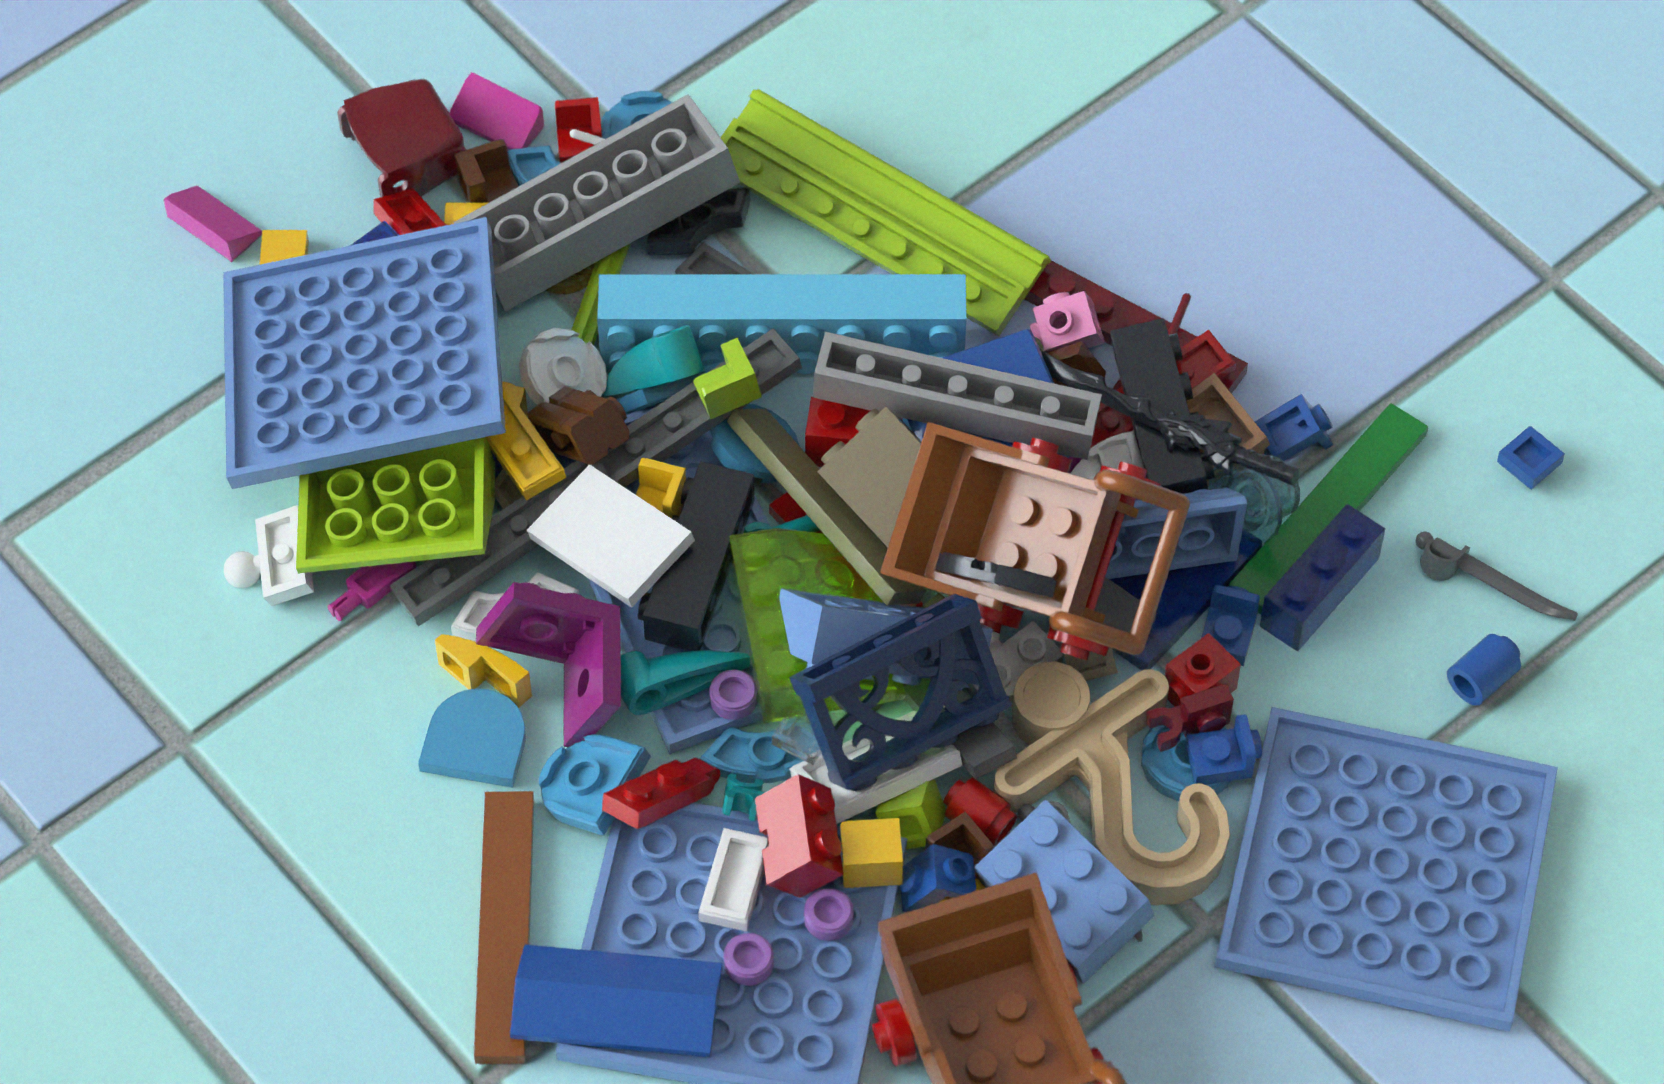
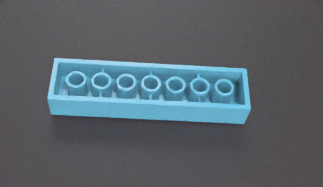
(888, 309)

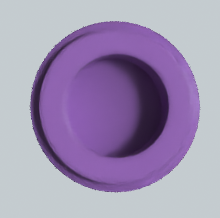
(733, 694)
(828, 914)
(748, 959)

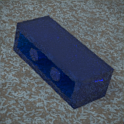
(1322, 577)

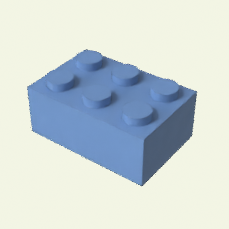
(1086, 894)

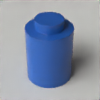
(1484, 668)

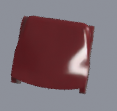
(404, 135)

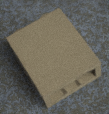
(874, 469)

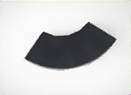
(688, 230)
(996, 574)

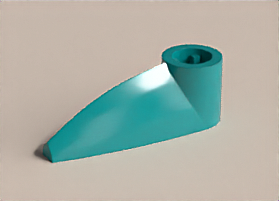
(656, 362)
(672, 677)

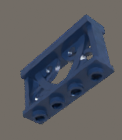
(842, 672)

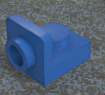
(1295, 427)
(1232, 619)
(1224, 753)

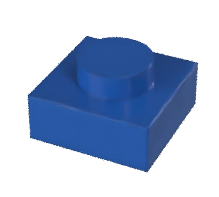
(1530, 457)

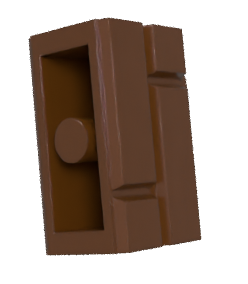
(580, 424)

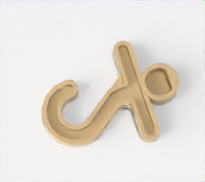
(1091, 741)

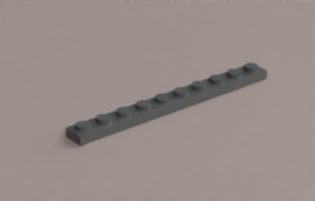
(652, 436)

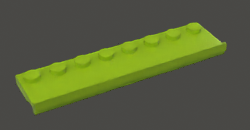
(878, 208)

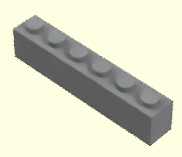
(955, 394)

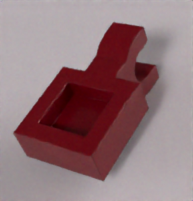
(1196, 714)

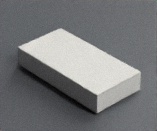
(734, 880)

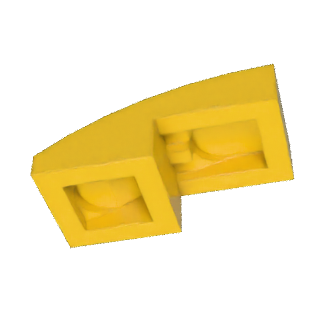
(476, 663)

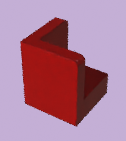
(576, 114)

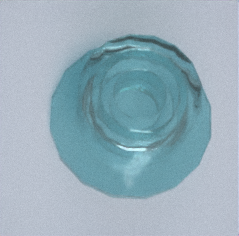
(1266, 498)

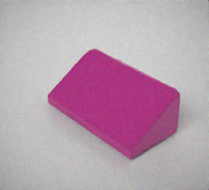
(496, 113)
(211, 221)

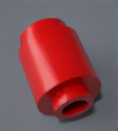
(983, 806)

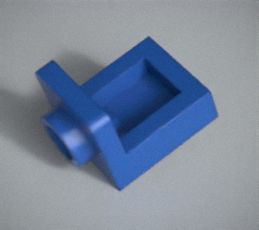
(935, 875)

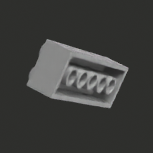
(604, 199)

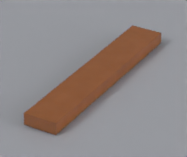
(503, 921)

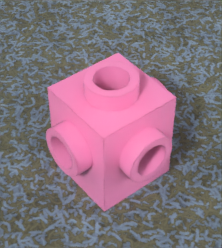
(1066, 321)

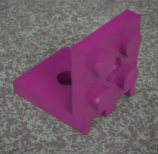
(565, 631)

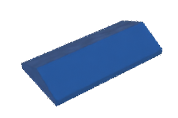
(616, 1000)

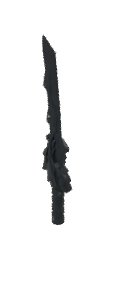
(1176, 429)

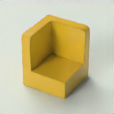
(661, 485)
(871, 853)

